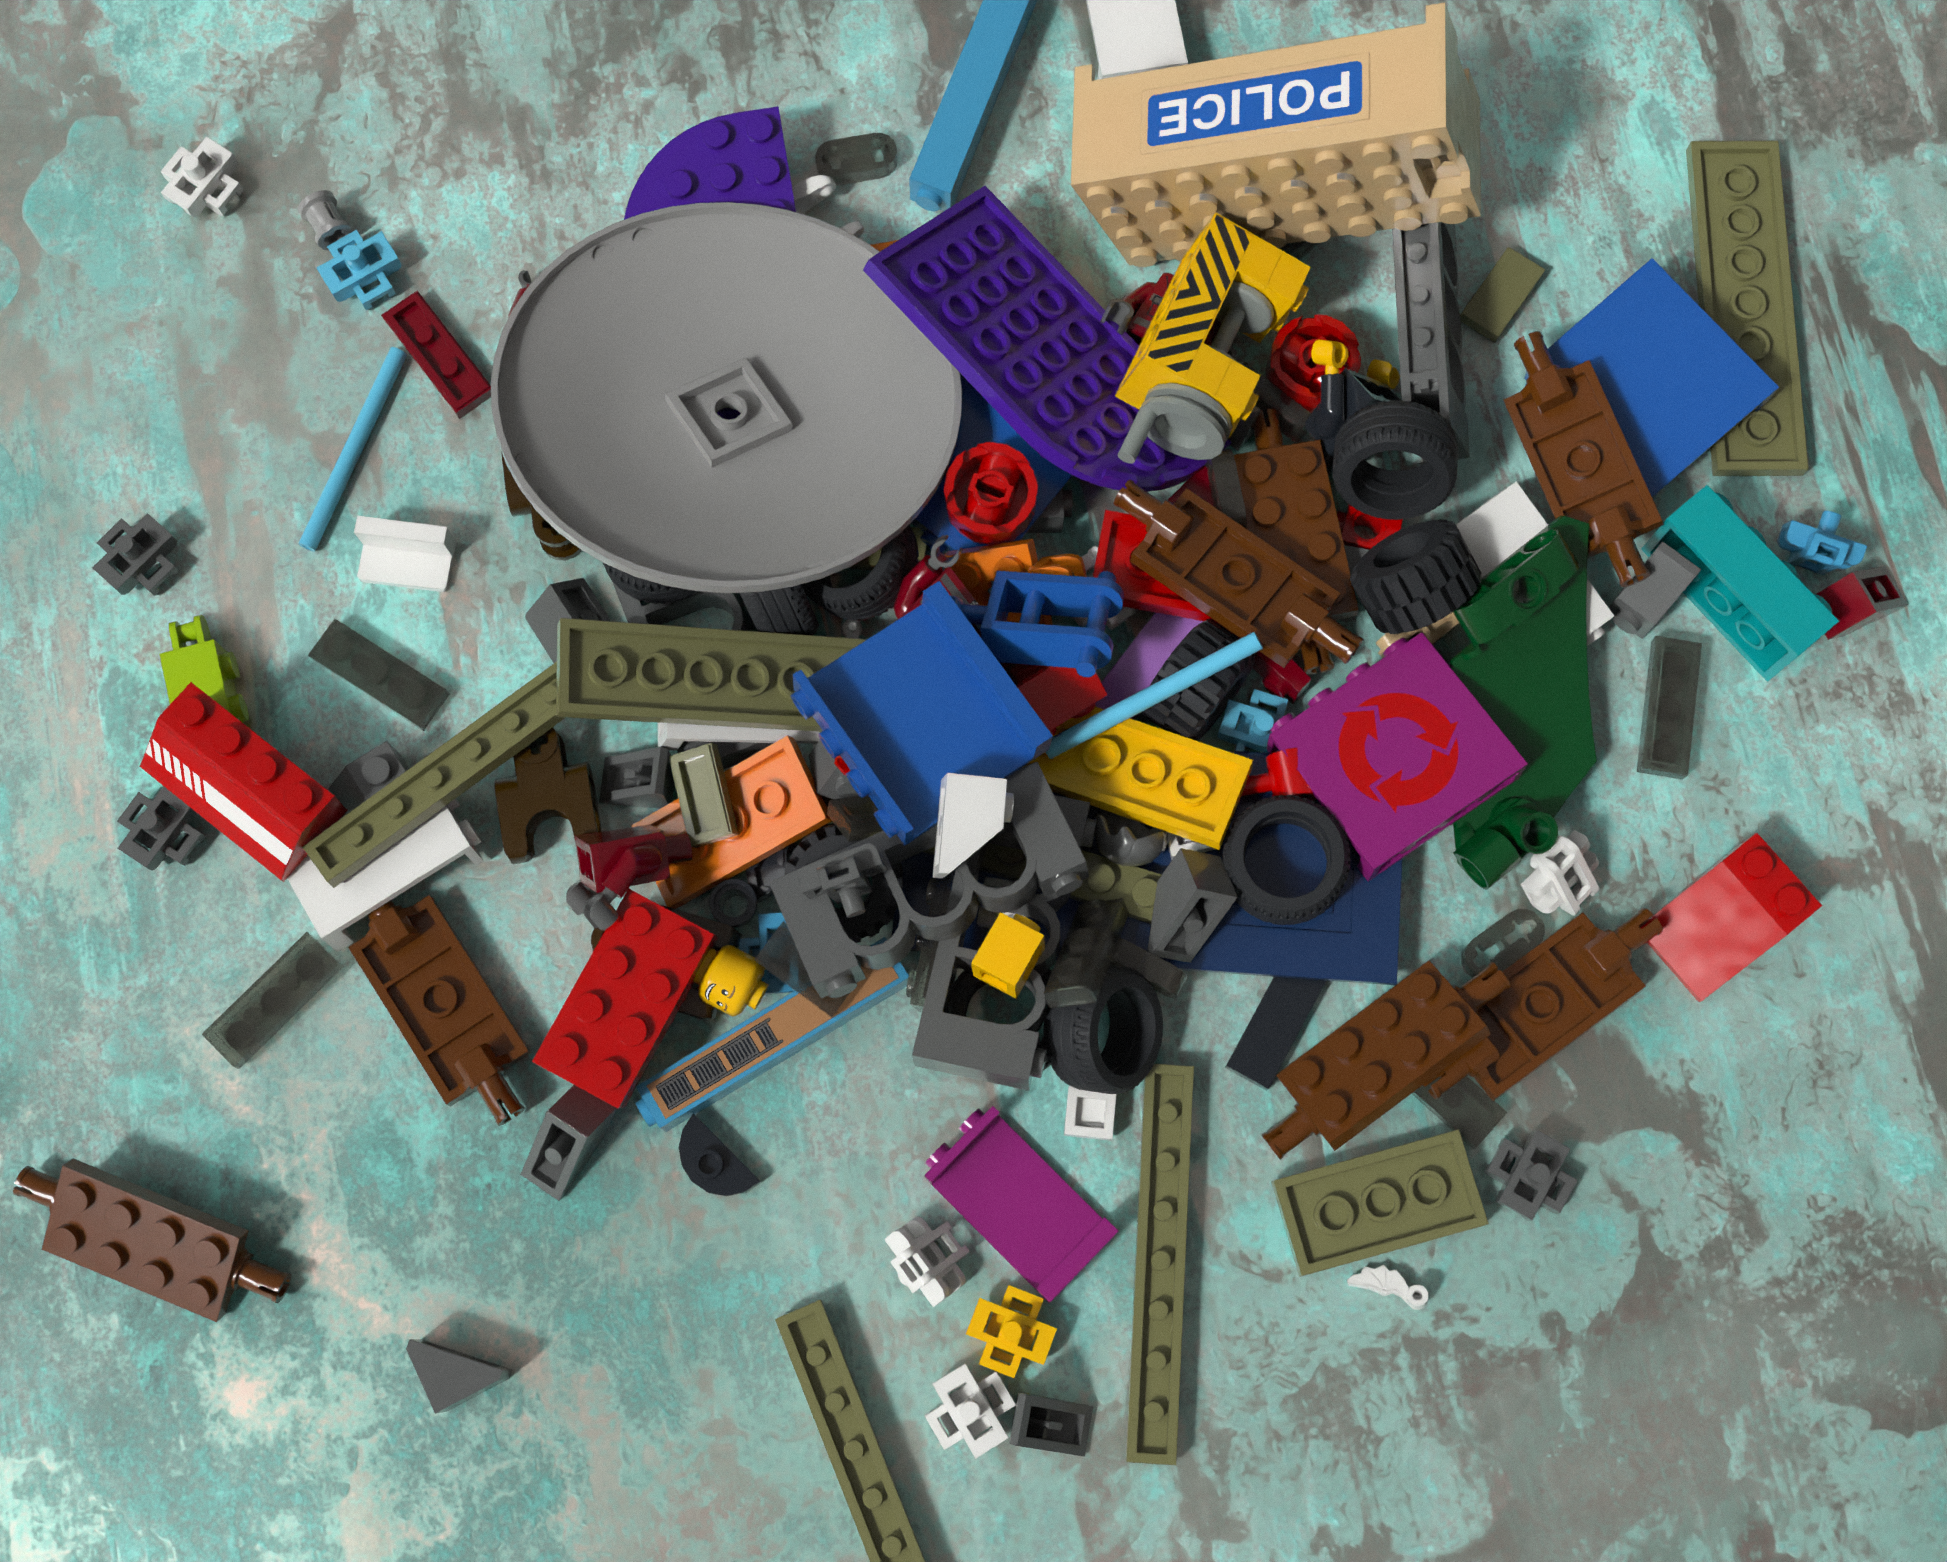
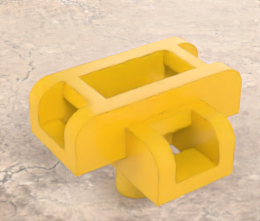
(1011, 1331)

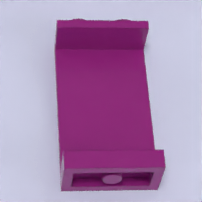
(1018, 1203)

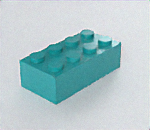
(1743, 584)

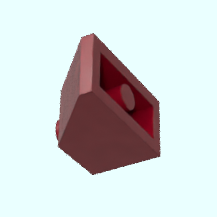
(1861, 600)

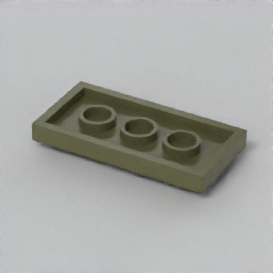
(1379, 1203)

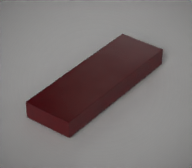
(438, 354)

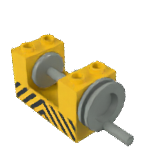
(1196, 391)

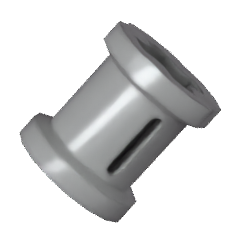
(324, 218)

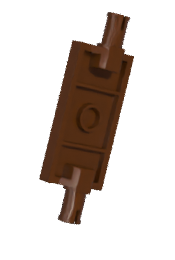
(1582, 456)
(1295, 513)
(1235, 576)
(1553, 1000)
(442, 1004)
(1383, 1055)
(147, 1239)

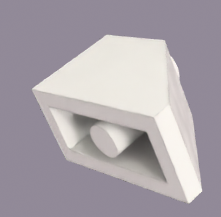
(968, 817)

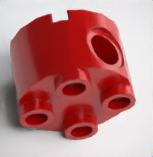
(1291, 360)
(990, 493)

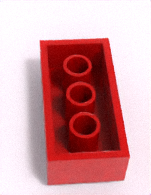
(625, 1000)

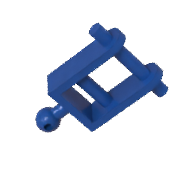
(1048, 594)

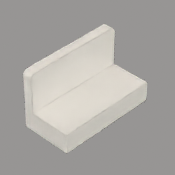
(405, 553)

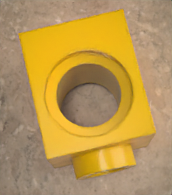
(1009, 953)

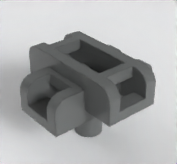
(136, 555)
(158, 829)
(843, 877)
(1535, 1172)

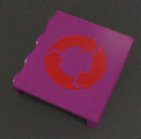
(1398, 752)

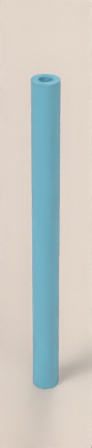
(352, 449)
(1154, 694)

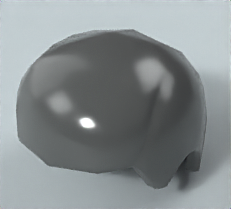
(1127, 840)

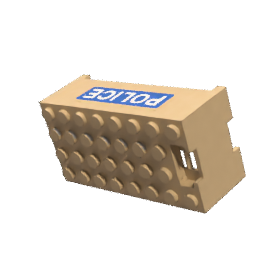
(1282, 142)

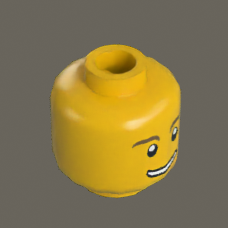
(730, 980)

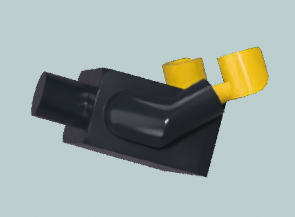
(1345, 392)

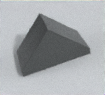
(638, 779)
(451, 1375)
(1050, 1424)

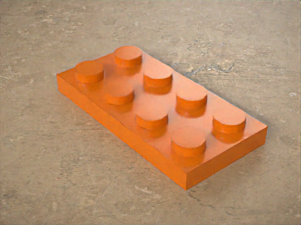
(772, 808)

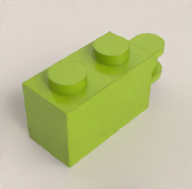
(202, 664)

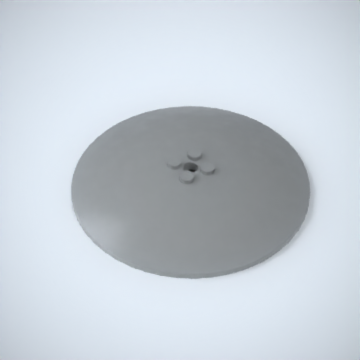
(705, 307)

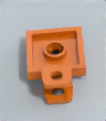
(980, 564)

